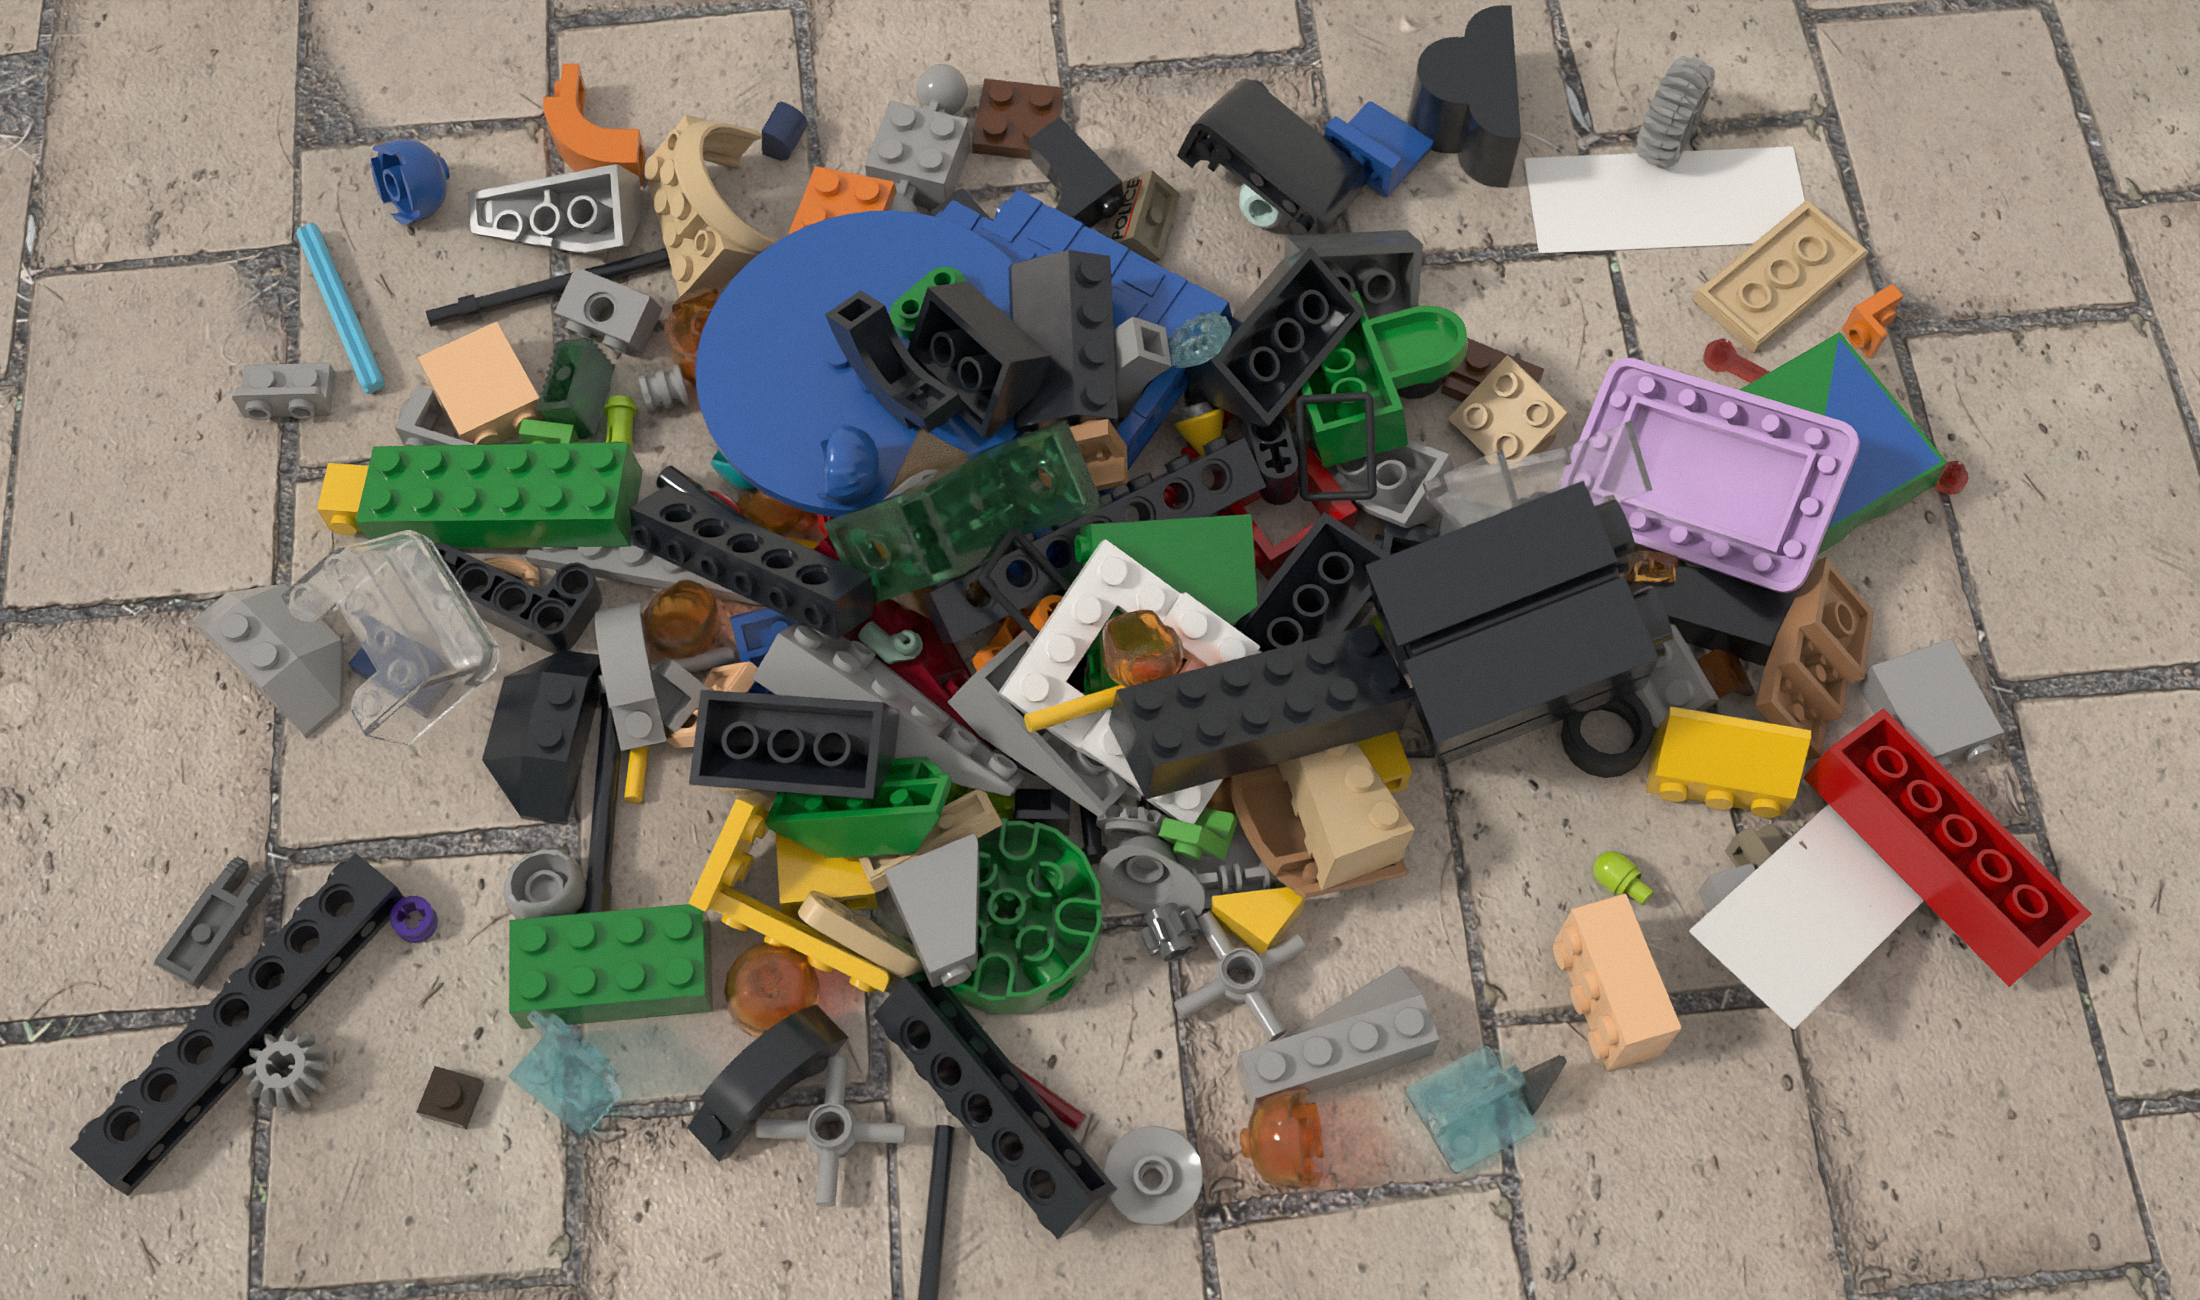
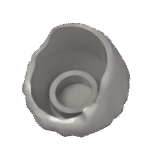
(545, 885)

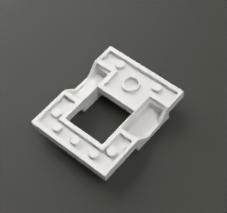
(1108, 583)

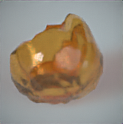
(682, 620)
(1140, 648)

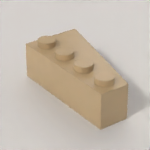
(1346, 814)

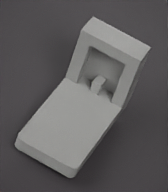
(419, 418)

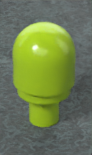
(1621, 876)

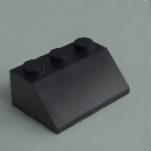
(977, 354)

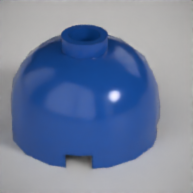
(410, 178)

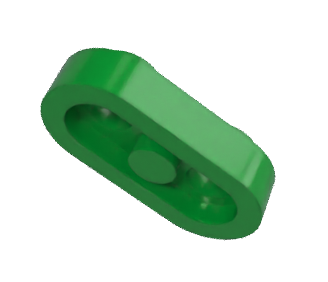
(913, 299)

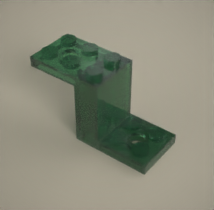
(965, 511)

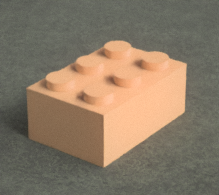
(1615, 983)

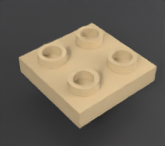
(1510, 413)

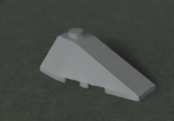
(568, 211)
(1399, 479)
(1040, 751)

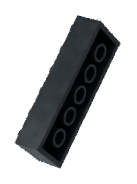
(1259, 710)

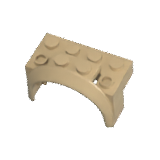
(698, 228)

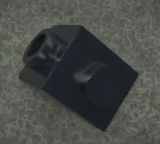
(1399, 538)

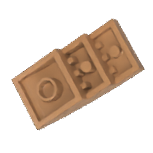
(1816, 655)

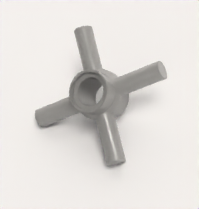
(1248, 993)
(831, 1151)

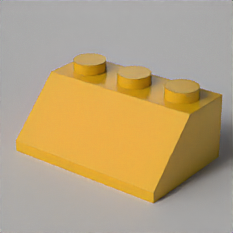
(1727, 762)

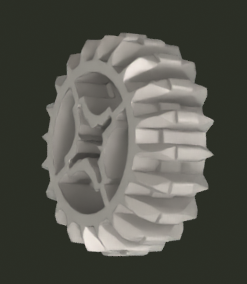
(1675, 111)

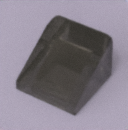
(1539, 1082)

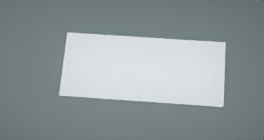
(1636, 205)
(1807, 917)

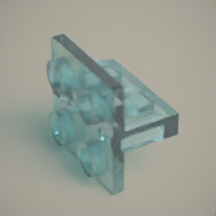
(1472, 1108)

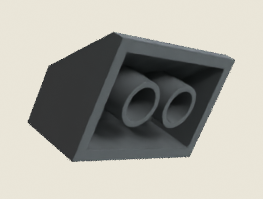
(1374, 263)

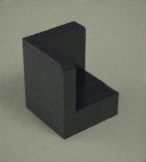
(1043, 806)

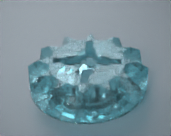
(1198, 339)

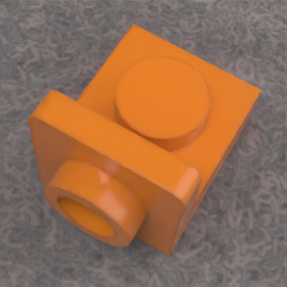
(1870, 317)

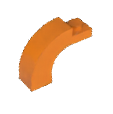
(581, 142)

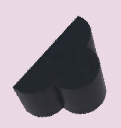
(1469, 97)

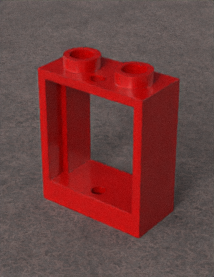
(1270, 558)

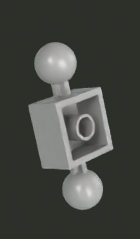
(925, 145)

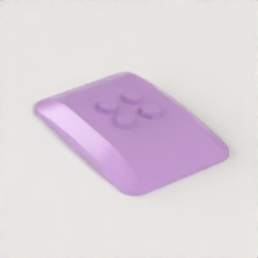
(1730, 472)

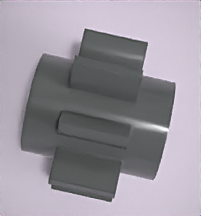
(1170, 932)

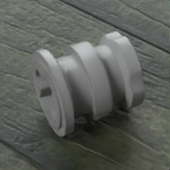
(664, 389)

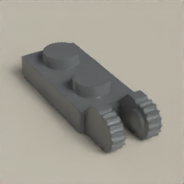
(213, 924)

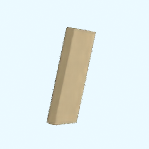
(1780, 276)

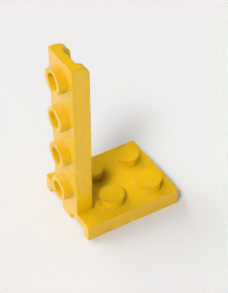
(732, 862)

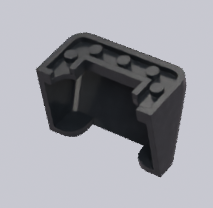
(1276, 157)

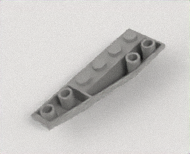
(819, 666)

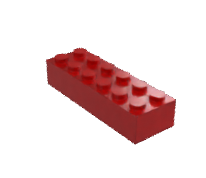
(1946, 846)

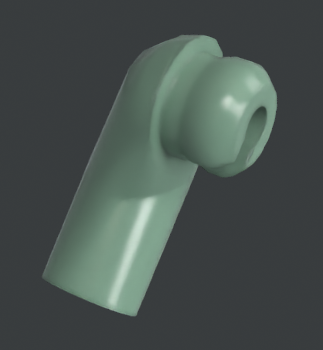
(891, 648)

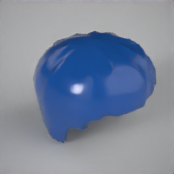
(850, 465)

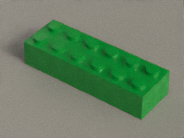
(503, 494)

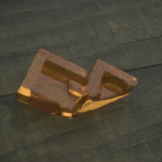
(1652, 567)

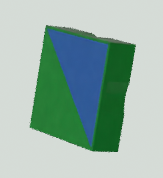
(1893, 453)

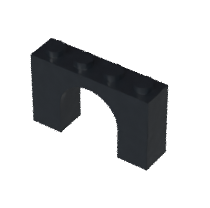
(1085, 182)

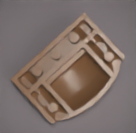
(1278, 835)

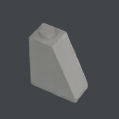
(941, 908)

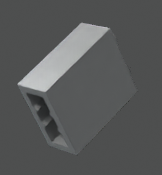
(1935, 702)

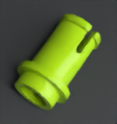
(620, 414)

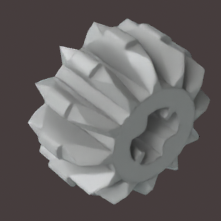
(267, 1073)

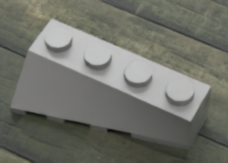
(1355, 1038)

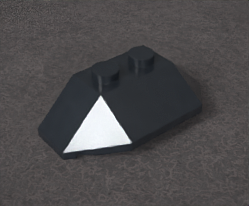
(543, 733)

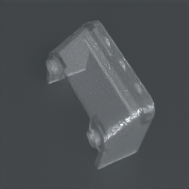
(1606, 462)

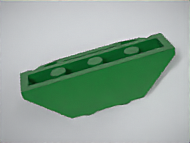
(855, 827)

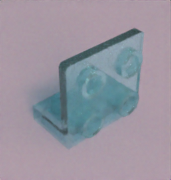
(565, 1077)

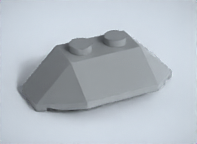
(283, 657)

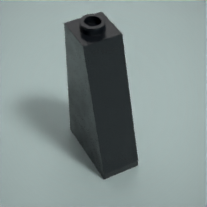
(1722, 611)

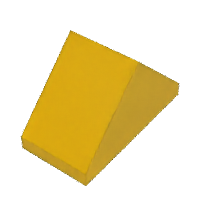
(1257, 917)

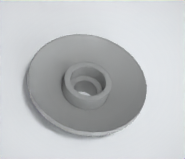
(1160, 1152)

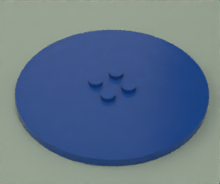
(776, 374)

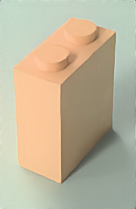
(482, 386)

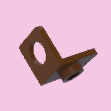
(1718, 670)

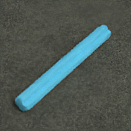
(340, 308)

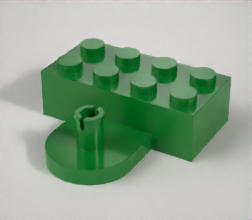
(1379, 359)

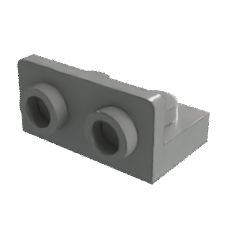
(285, 391)
(1676, 682)

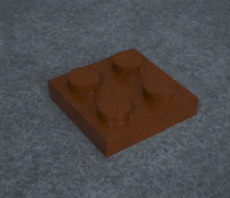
(1012, 115)

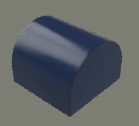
(782, 131)

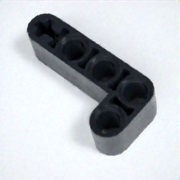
(1271, 450)
(539, 606)

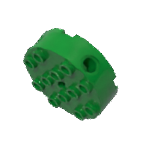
(1056, 923)

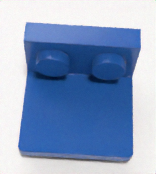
(1381, 144)

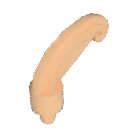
(516, 567)

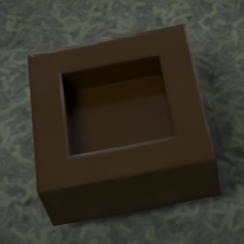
(450, 1097)

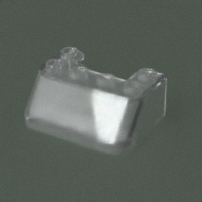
(410, 624)

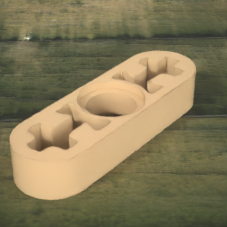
(860, 934)

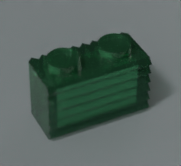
(577, 385)

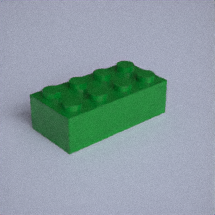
(611, 965)

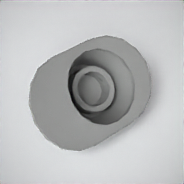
(1148, 876)

